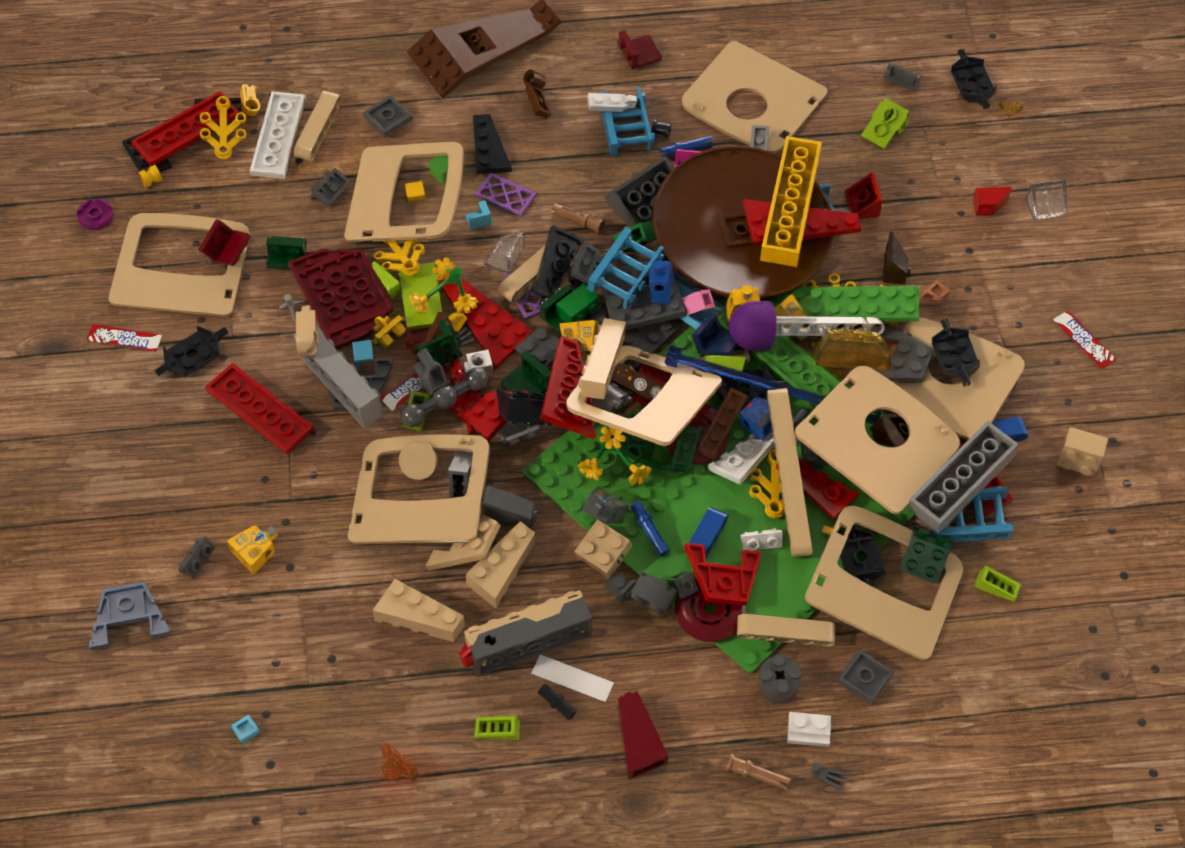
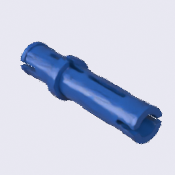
(690, 145)
(645, 521)

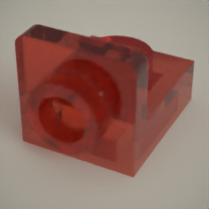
(414, 339)

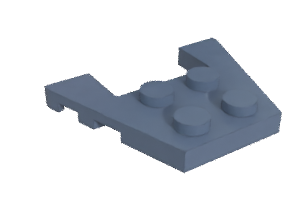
(125, 606)

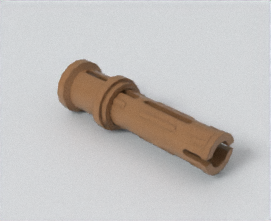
(585, 220)
(747, 769)

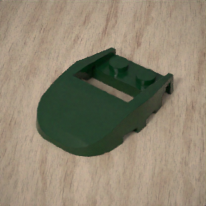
(642, 450)

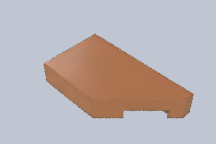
(934, 294)

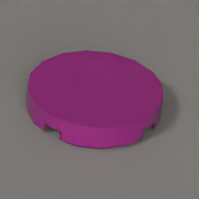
(95, 214)

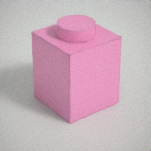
(698, 302)

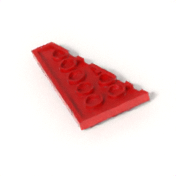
(818, 224)
(490, 324)
(562, 382)

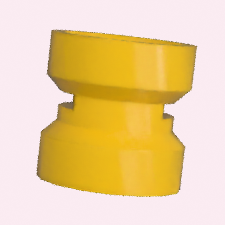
(152, 175)

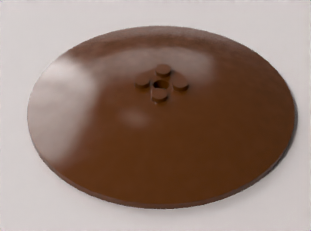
(700, 216)

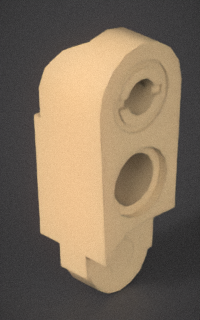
(306, 332)

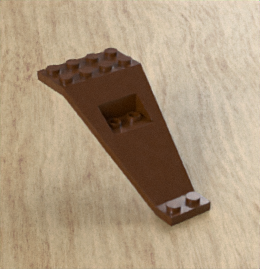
(451, 54)

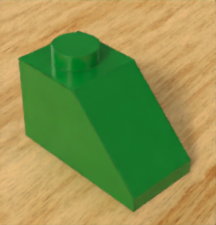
(641, 233)

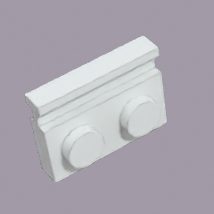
(809, 729)

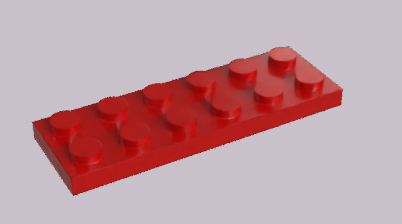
(179, 131)
(259, 408)

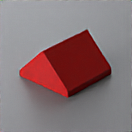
(865, 197)

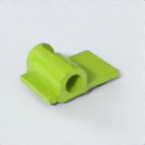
(882, 131)

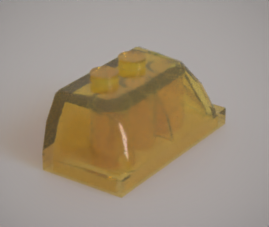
(851, 349)

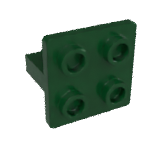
(283, 250)

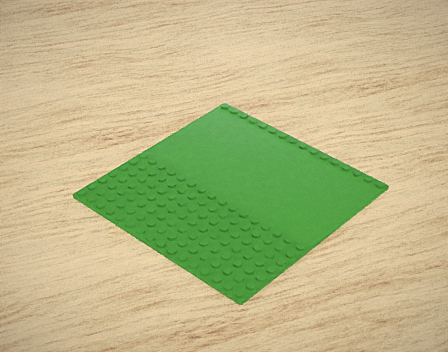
(682, 499)

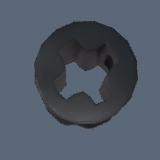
(661, 128)

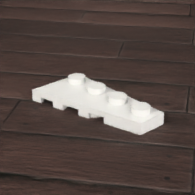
(744, 459)

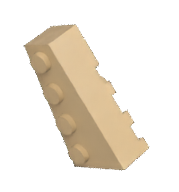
(501, 565)
(418, 612)

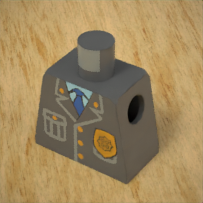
(603, 504)

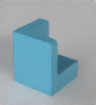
(479, 218)
(362, 352)

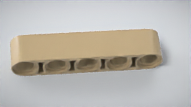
(317, 126)
(521, 279)
(786, 630)

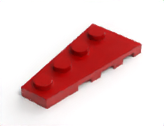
(824, 492)

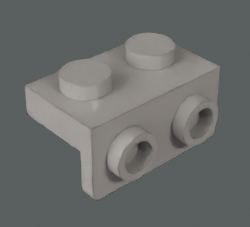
(514, 432)

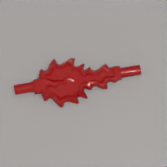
(465, 401)

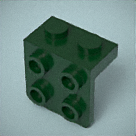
(548, 308)
(446, 347)
(529, 376)
(926, 555)

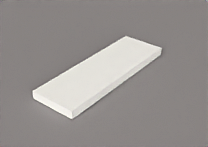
(277, 135)

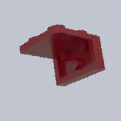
(638, 51)
(224, 244)

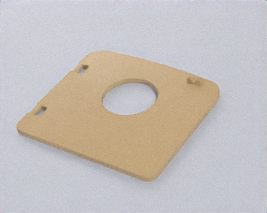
(745, 69)
(970, 406)
(882, 472)

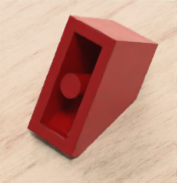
(990, 199)

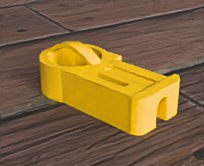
(248, 98)

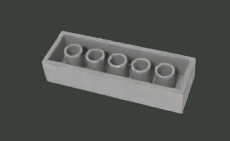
(344, 382)
(963, 477)

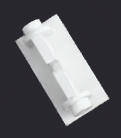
(759, 541)

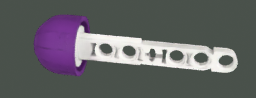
(756, 325)

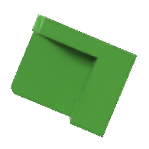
(439, 167)

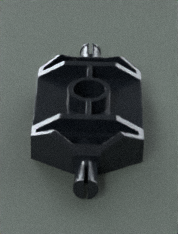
(972, 69)
(202, 342)
(951, 342)
(754, 391)
(863, 542)

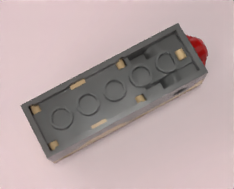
(526, 633)

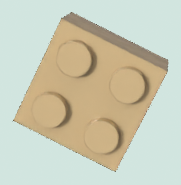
(1082, 451)
(603, 548)

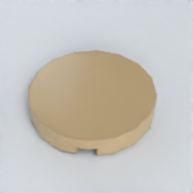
(418, 460)

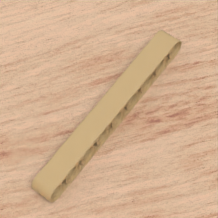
(789, 473)

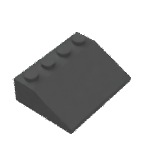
(636, 197)

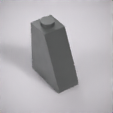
(459, 474)
(508, 508)

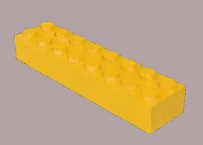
(791, 201)

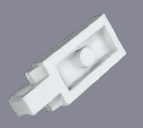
(610, 102)

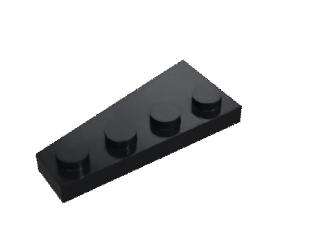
(488, 147)
(556, 259)

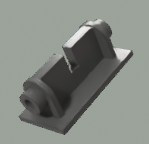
(904, 78)
(199, 554)

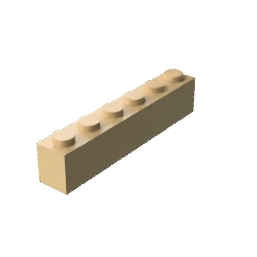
(602, 358)

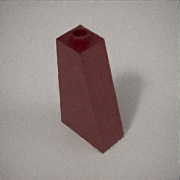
(640, 739)

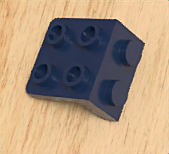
(713, 340)

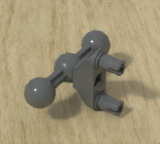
(436, 384)

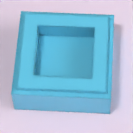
(245, 729)

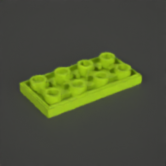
(420, 283)

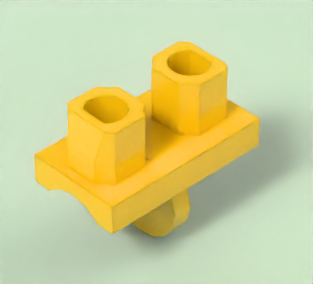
(394, 326)

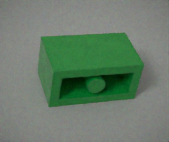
(577, 305)

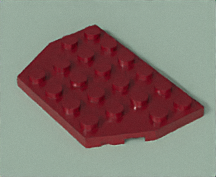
(342, 293)

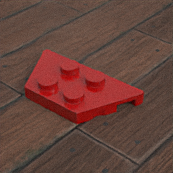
(486, 416)

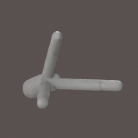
(290, 303)
(797, 419)

